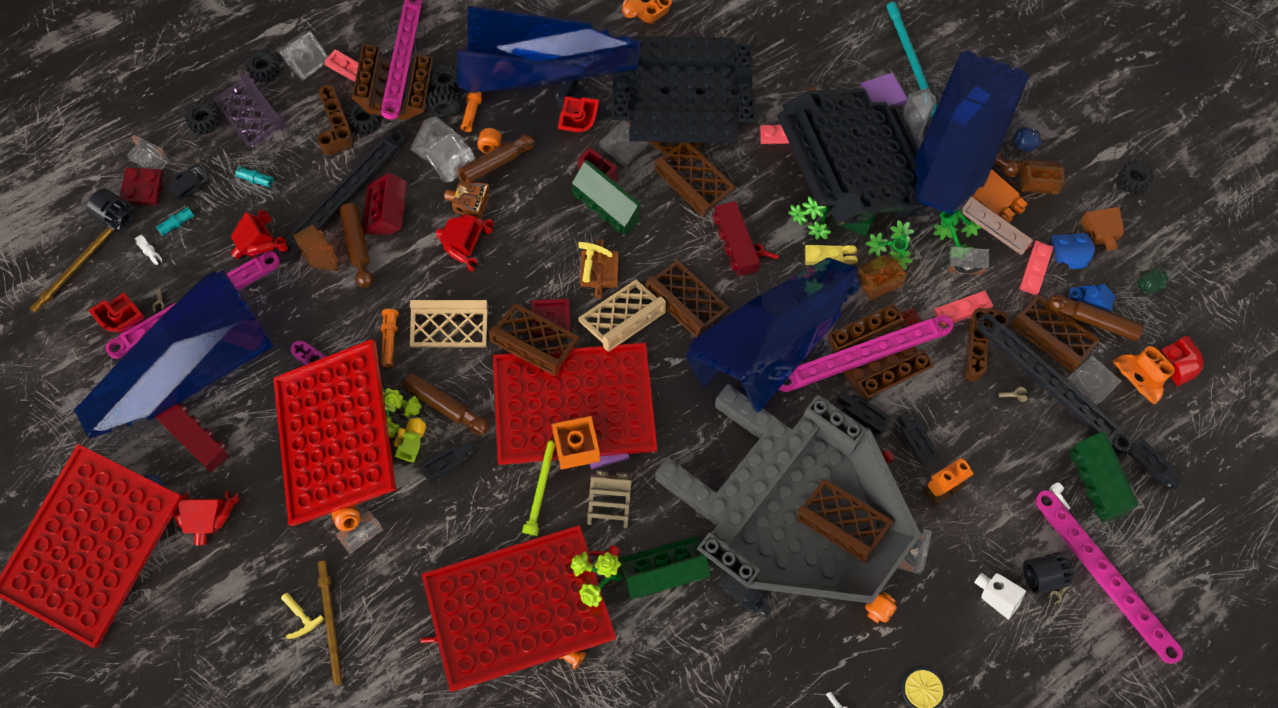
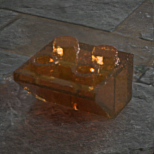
(1041, 176)
(316, 249)
(881, 277)

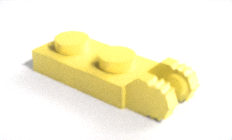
(817, 253)

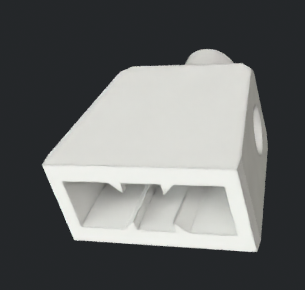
(1001, 593)

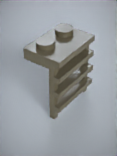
(609, 485)

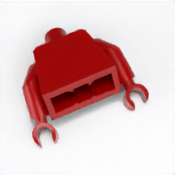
(461, 236)
(253, 237)
(203, 515)

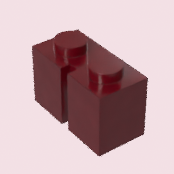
(595, 158)

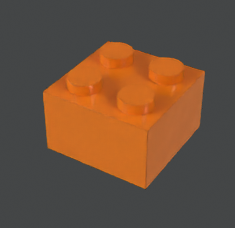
(576, 442)

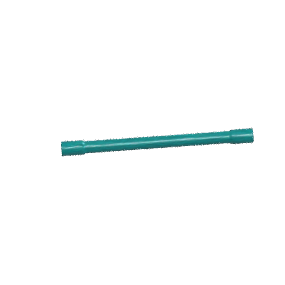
(896, 17)

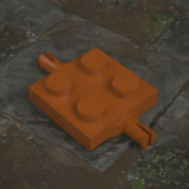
(603, 272)

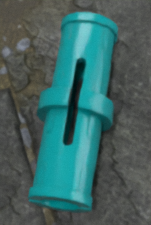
(254, 176)
(175, 221)

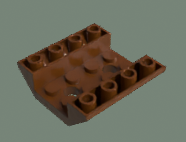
(372, 81)
(884, 372)

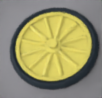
(923, 688)

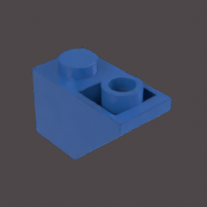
(1094, 295)

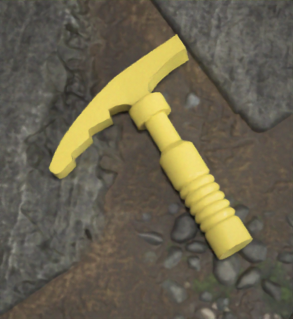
(590, 252)
(309, 625)

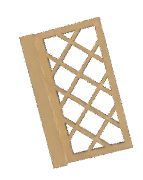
(445, 308)
(632, 322)

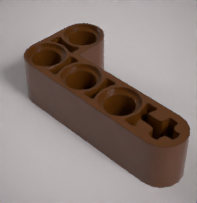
(340, 129)
(979, 344)

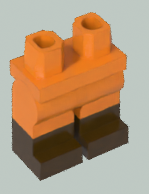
(948, 481)

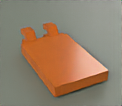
(998, 196)

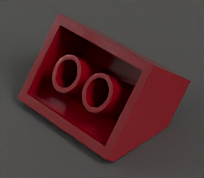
(384, 205)

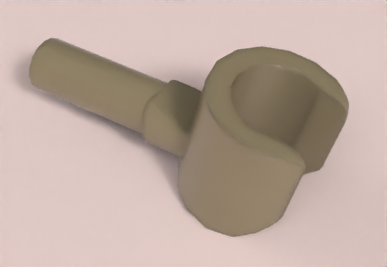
(156, 305)
(1017, 393)
(1058, 593)

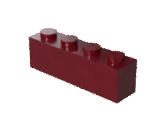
(736, 239)
(193, 437)

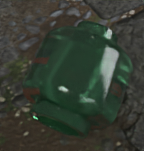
(1152, 280)

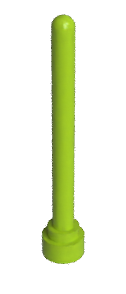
(531, 526)

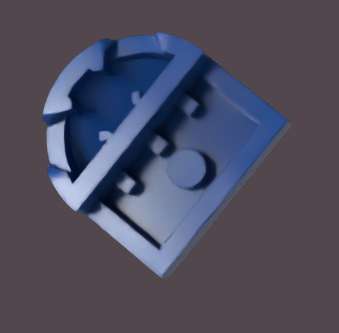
(1073, 249)

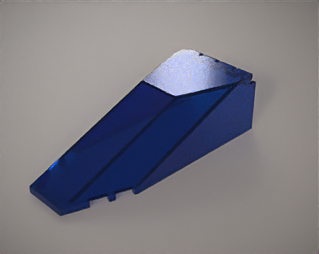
(534, 50)
(967, 131)
(773, 331)
(179, 355)

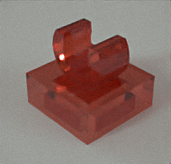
(910, 318)

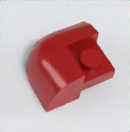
(578, 114)
(117, 314)
(1185, 359)

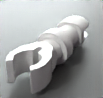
(148, 249)

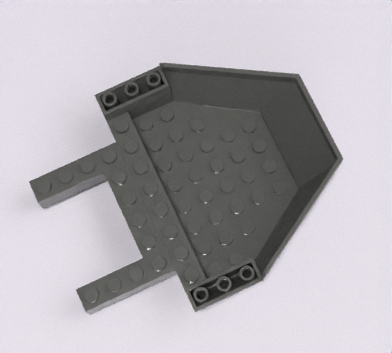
(759, 503)

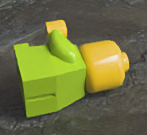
(411, 438)

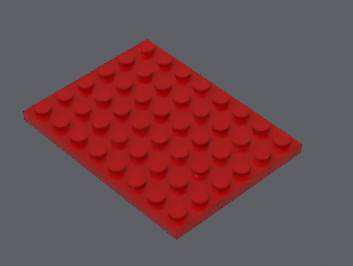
(590, 382)
(333, 433)
(87, 545)
(514, 609)

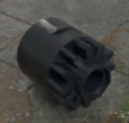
(110, 209)
(1048, 573)

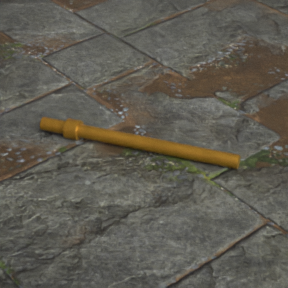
(47, 296)
(324, 582)

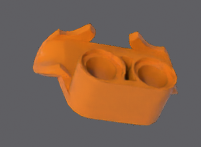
(637, 8)
(1151, 367)

